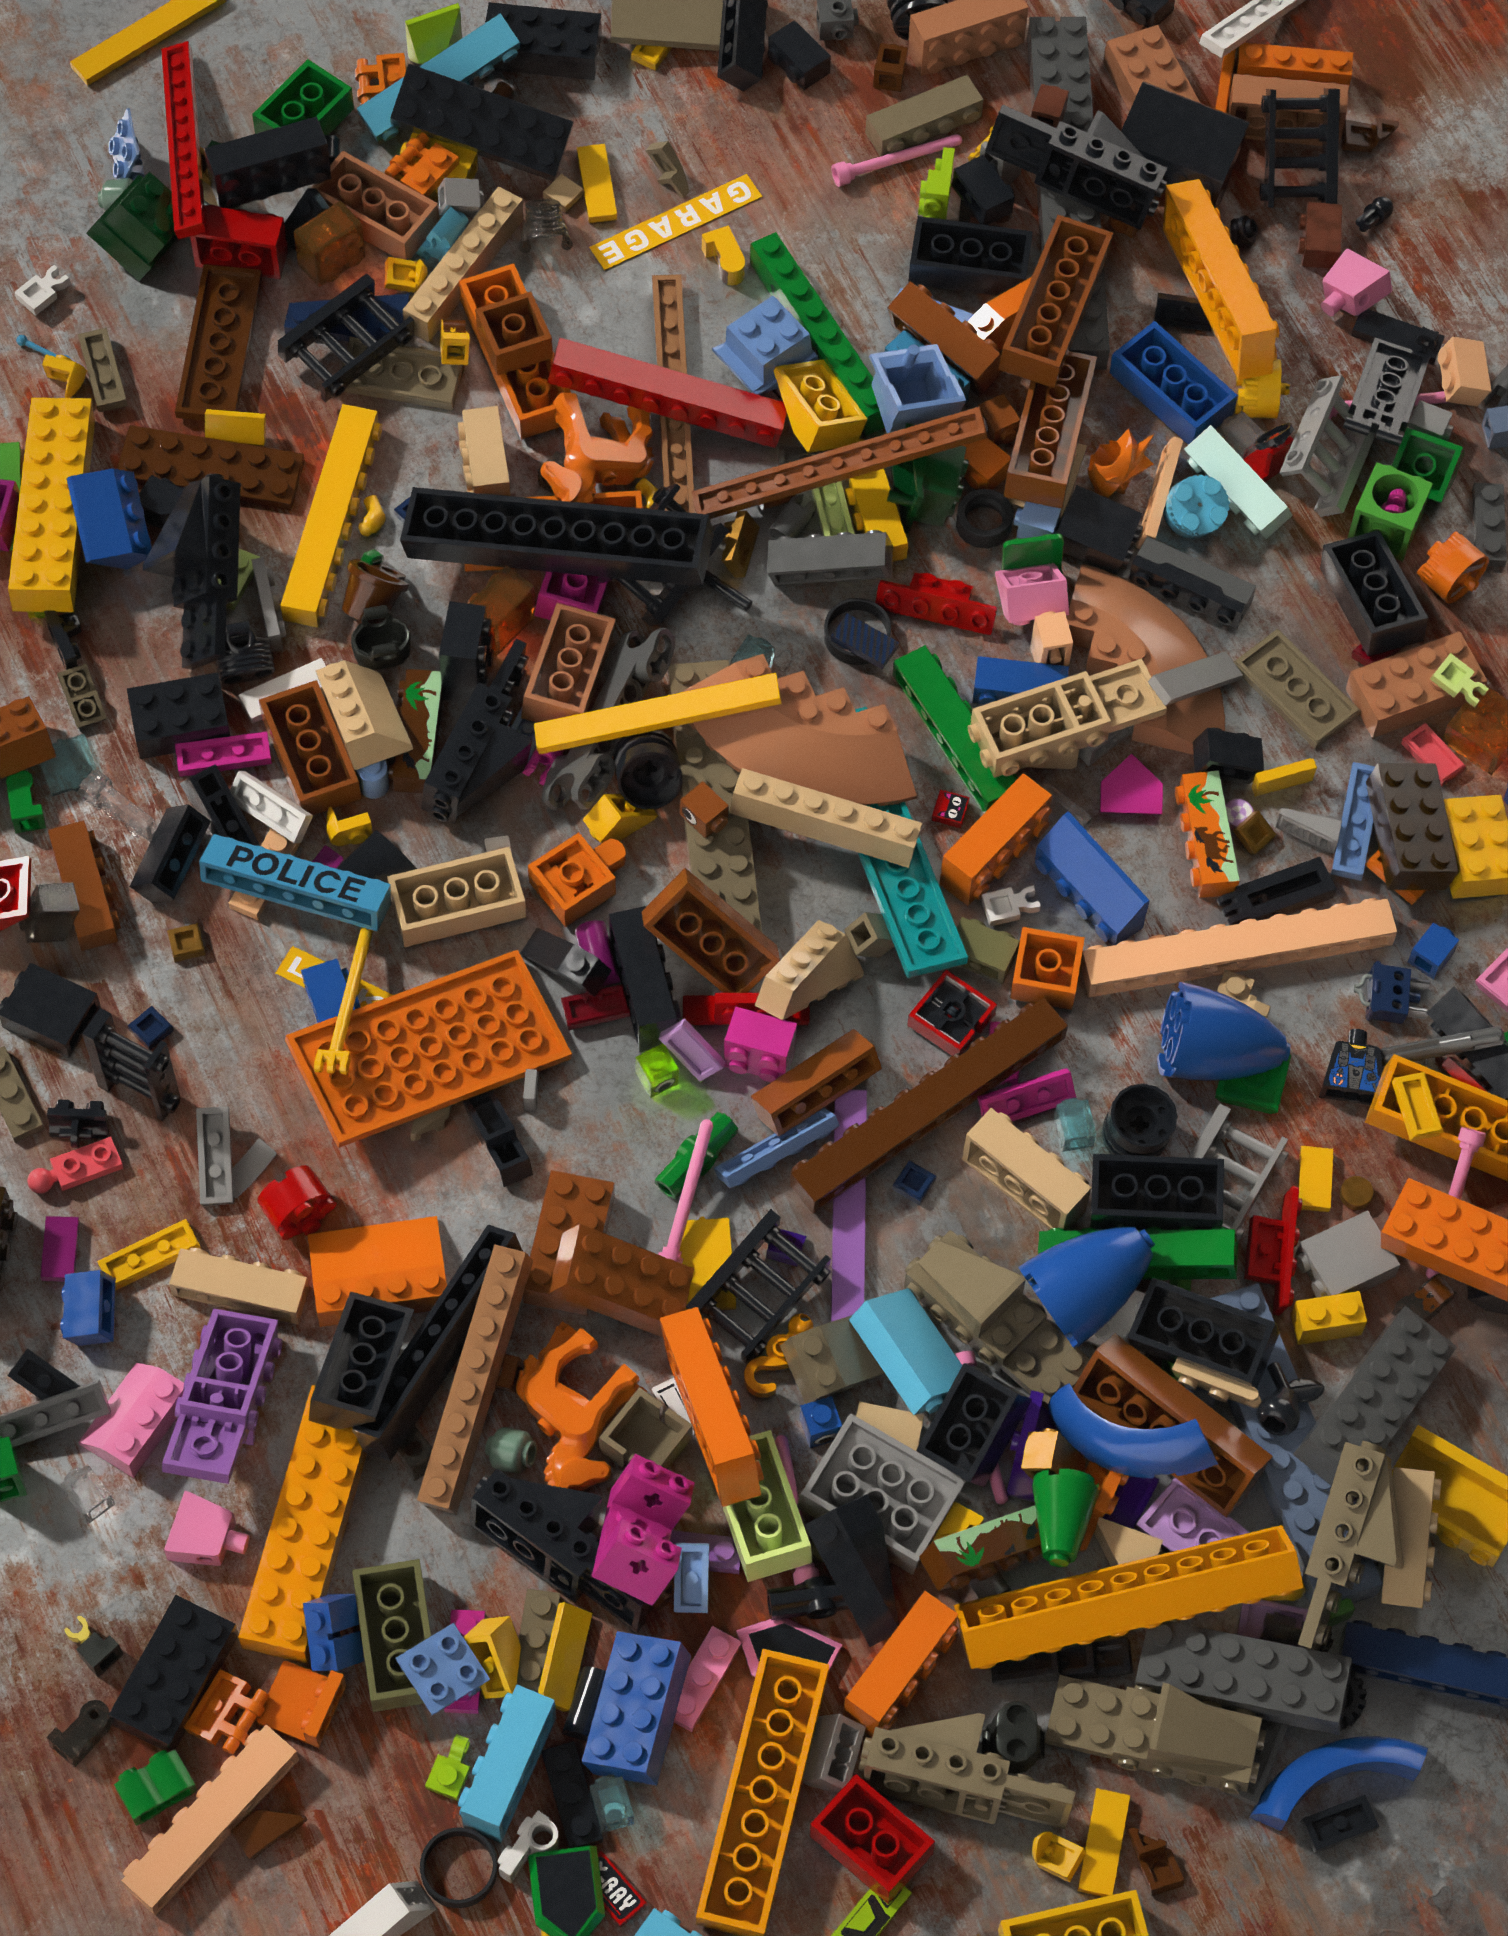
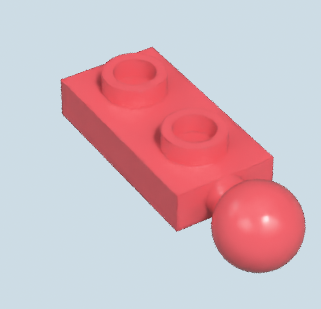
(77, 1167)

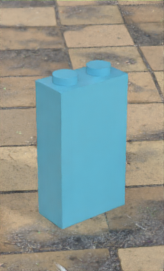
(908, 1349)

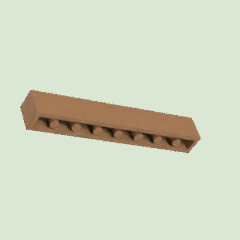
(475, 1379)

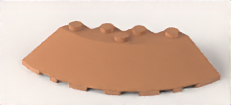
(1130, 624)
(811, 739)

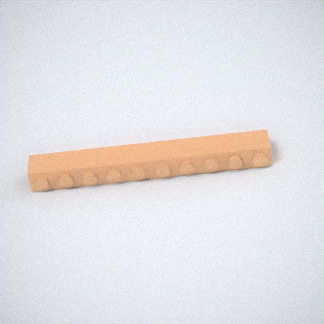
(1237, 947)

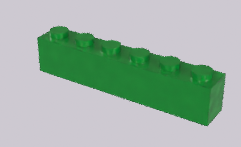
(947, 720)
(1177, 1253)

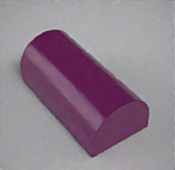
(595, 939)

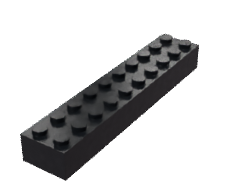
(557, 536)

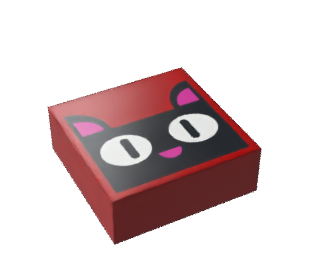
(950, 808)

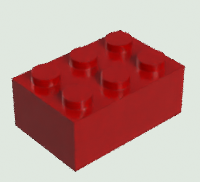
(242, 241)
(872, 1838)

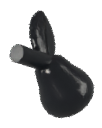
(1280, 1410)

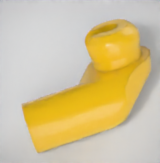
(647, 490)
(375, 517)

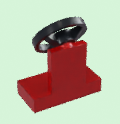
(1271, 454)

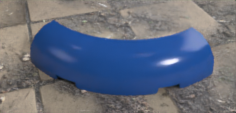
(1130, 1450)
(1331, 1762)

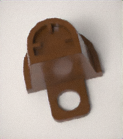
(371, 587)

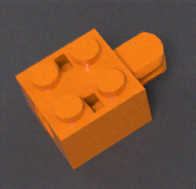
(576, 877)

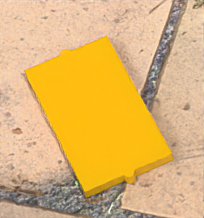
(705, 1248)

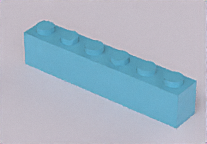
(461, 61)

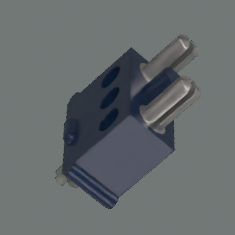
(1390, 994)

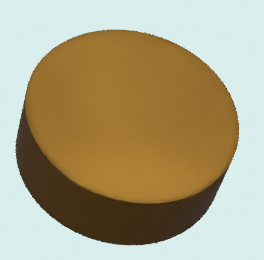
(1356, 1192)

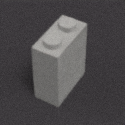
(1346, 1257)

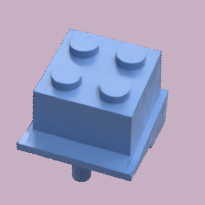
(760, 342)
(914, 386)

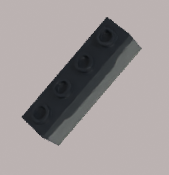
(1192, 582)

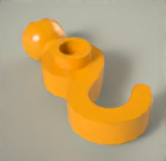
(774, 1357)

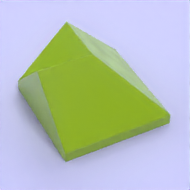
(433, 33)

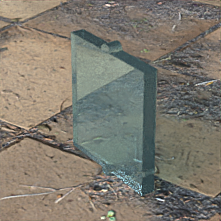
(70, 766)

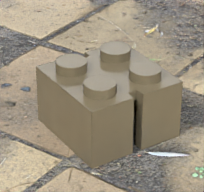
(641, 1432)

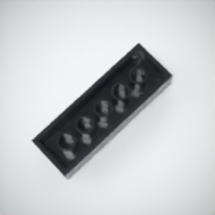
(481, 122)

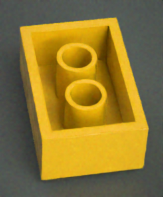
(1479, 844)

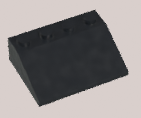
(1185, 138)

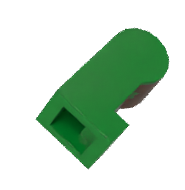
(21, 795)

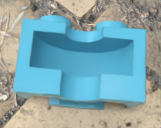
(443, 235)

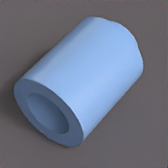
(373, 780)

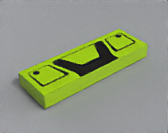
(871, 1914)

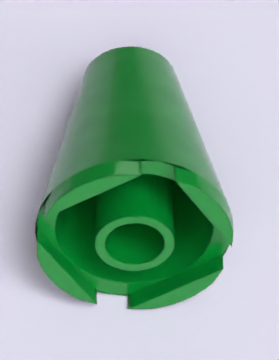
(1063, 1512)

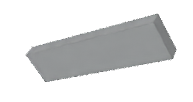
(1195, 678)

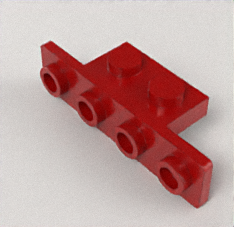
(937, 602)
(720, 1007)
(1272, 1249)

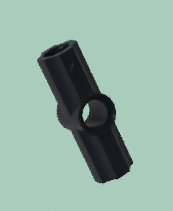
(813, 1598)

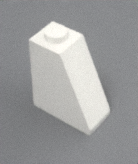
(389, 1912)

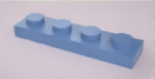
(1355, 826)
(774, 1148)

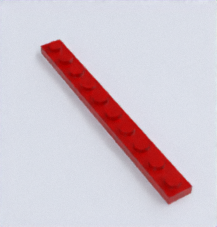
(183, 141)

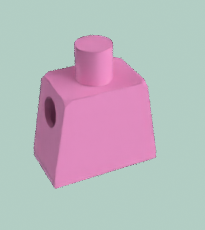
(1354, 284)
(203, 1533)

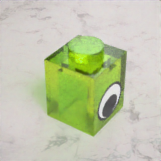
(656, 1070)

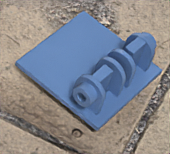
(126, 150)
(443, 1669)

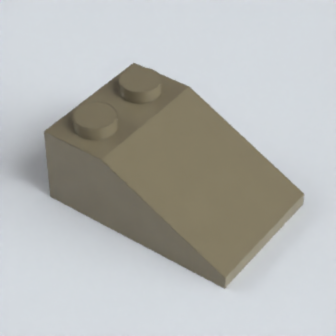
(829, 1360)

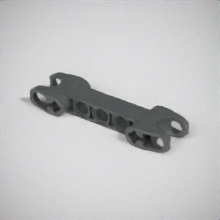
(627, 679)

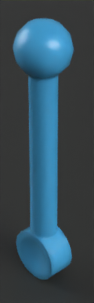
(22, 341)

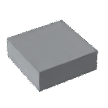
(531, 1090)

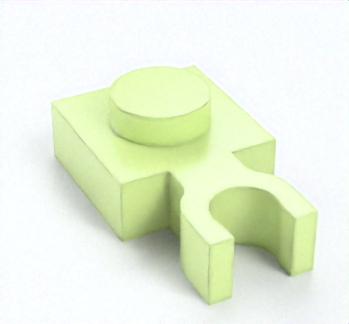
(1455, 677)

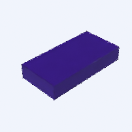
(1132, 1500)

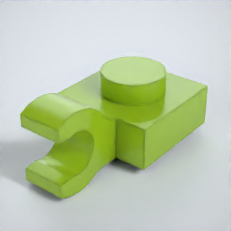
(449, 1773)

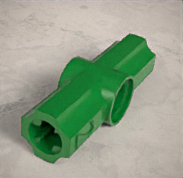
(673, 1176)

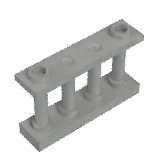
(1350, 457)
(1204, 1148)

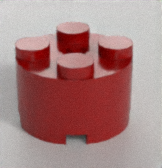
(296, 1202)

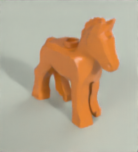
(595, 458)
(568, 1413)

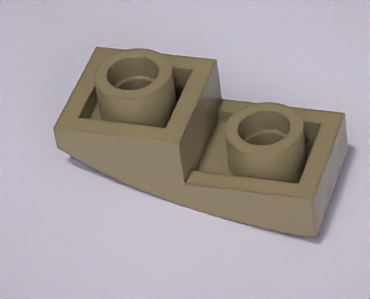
(81, 696)

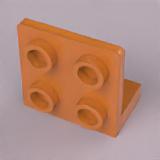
(302, 1702)

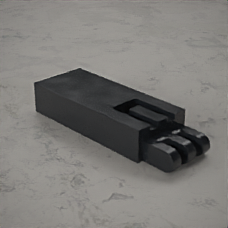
(1286, 891)

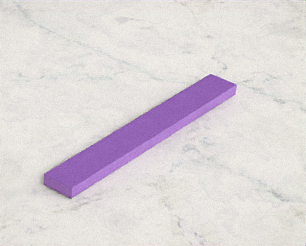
(848, 1221)

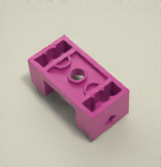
(638, 1527)

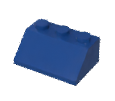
(110, 518)

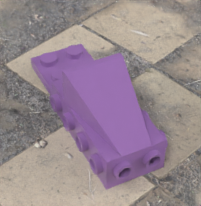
(222, 1395)

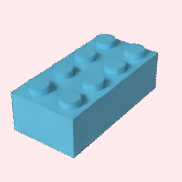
(507, 1763)

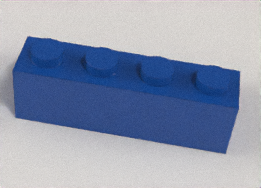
(1091, 881)

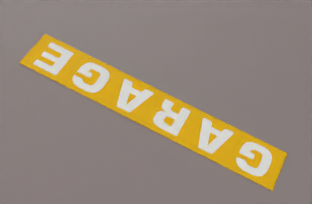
(675, 222)

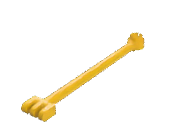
(335, 1054)

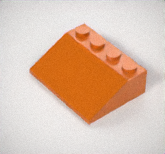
(382, 1261)

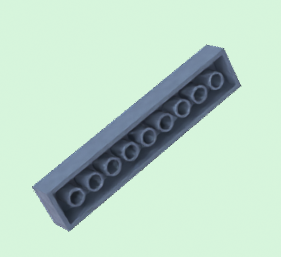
(1291, 1487)

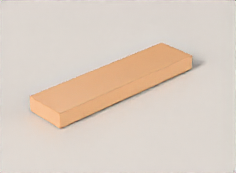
(1160, 490)

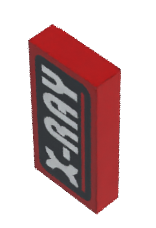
(1461, 1073)
(619, 1896)

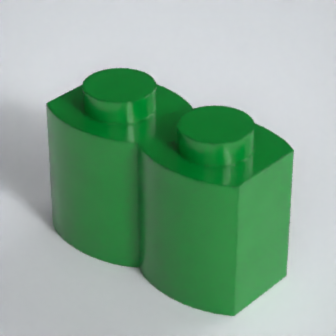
(155, 1786)

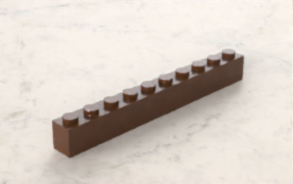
(927, 1105)

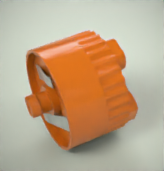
(1453, 568)

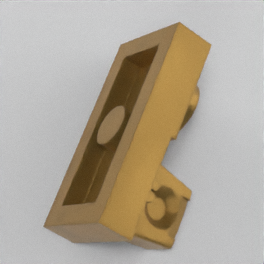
(739, 543)

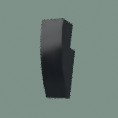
(498, 1138)

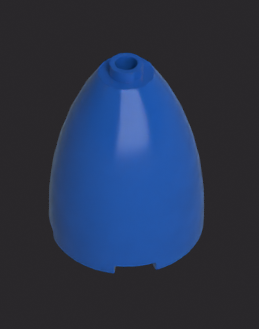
(1216, 1037)
(1089, 1278)

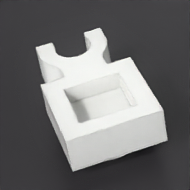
(39, 292)
(1005, 906)

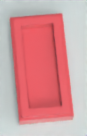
(1429, 748)

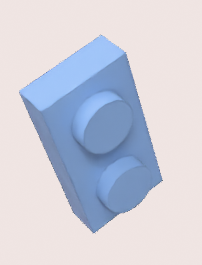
(692, 1579)

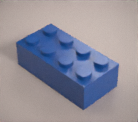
(1172, 383)
(636, 1708)

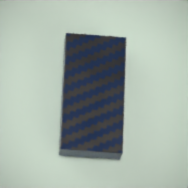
(864, 641)

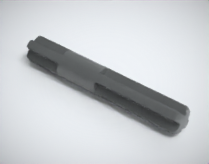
(1446, 1045)

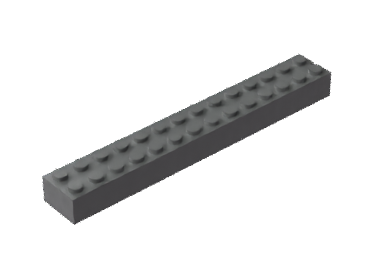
(1061, 59)

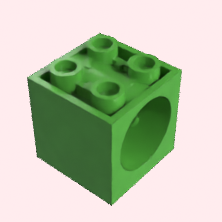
(1395, 528)

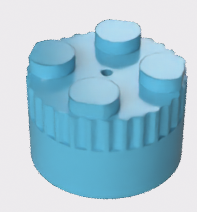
(1196, 506)

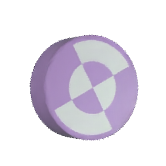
(1237, 812)

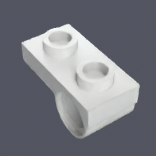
(514, 1857)

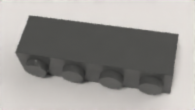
(830, 558)

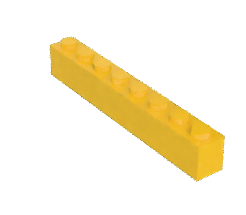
(330, 516)

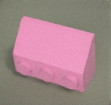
(138, 1418)

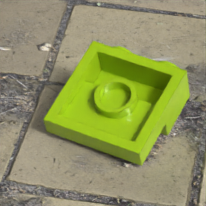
(936, 190)

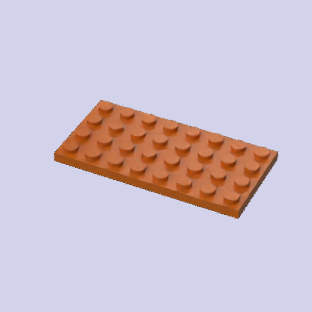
(431, 1048)

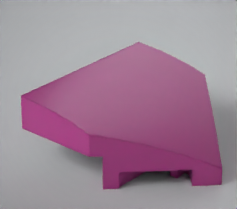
(1131, 790)

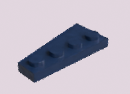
(393, 304)

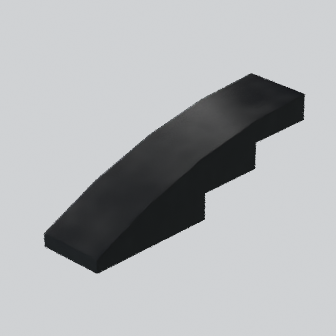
(1075, 1661)

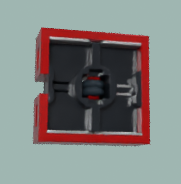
(951, 1014)

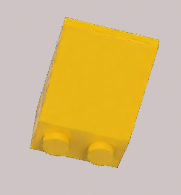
(819, 406)

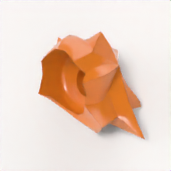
(1117, 464)

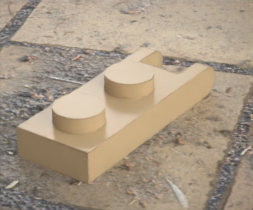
(1219, 1386)

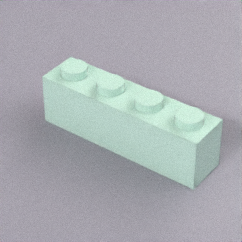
(1245, 489)

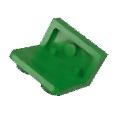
(1033, 552)

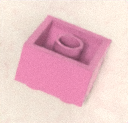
(1031, 592)

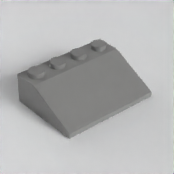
(903, 1485)

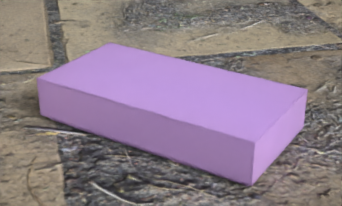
(692, 1050)

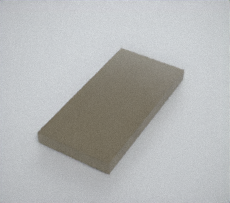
(667, 23)
(408, 377)
(1296, 689)

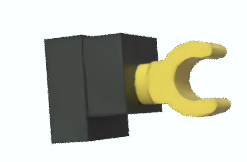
(95, 1651)

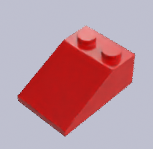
(14, 891)

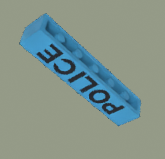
(295, 882)

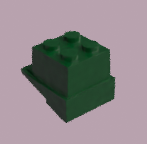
(137, 225)
(928, 486)

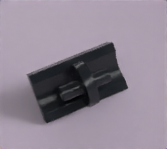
(78, 1123)

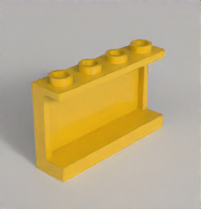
(1471, 1496)

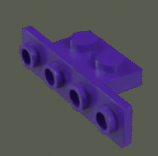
(1035, 1420)

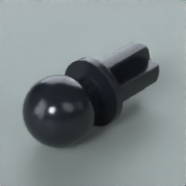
(1375, 213)

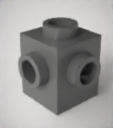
(836, 19)

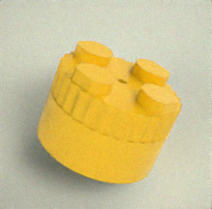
(1261, 395)

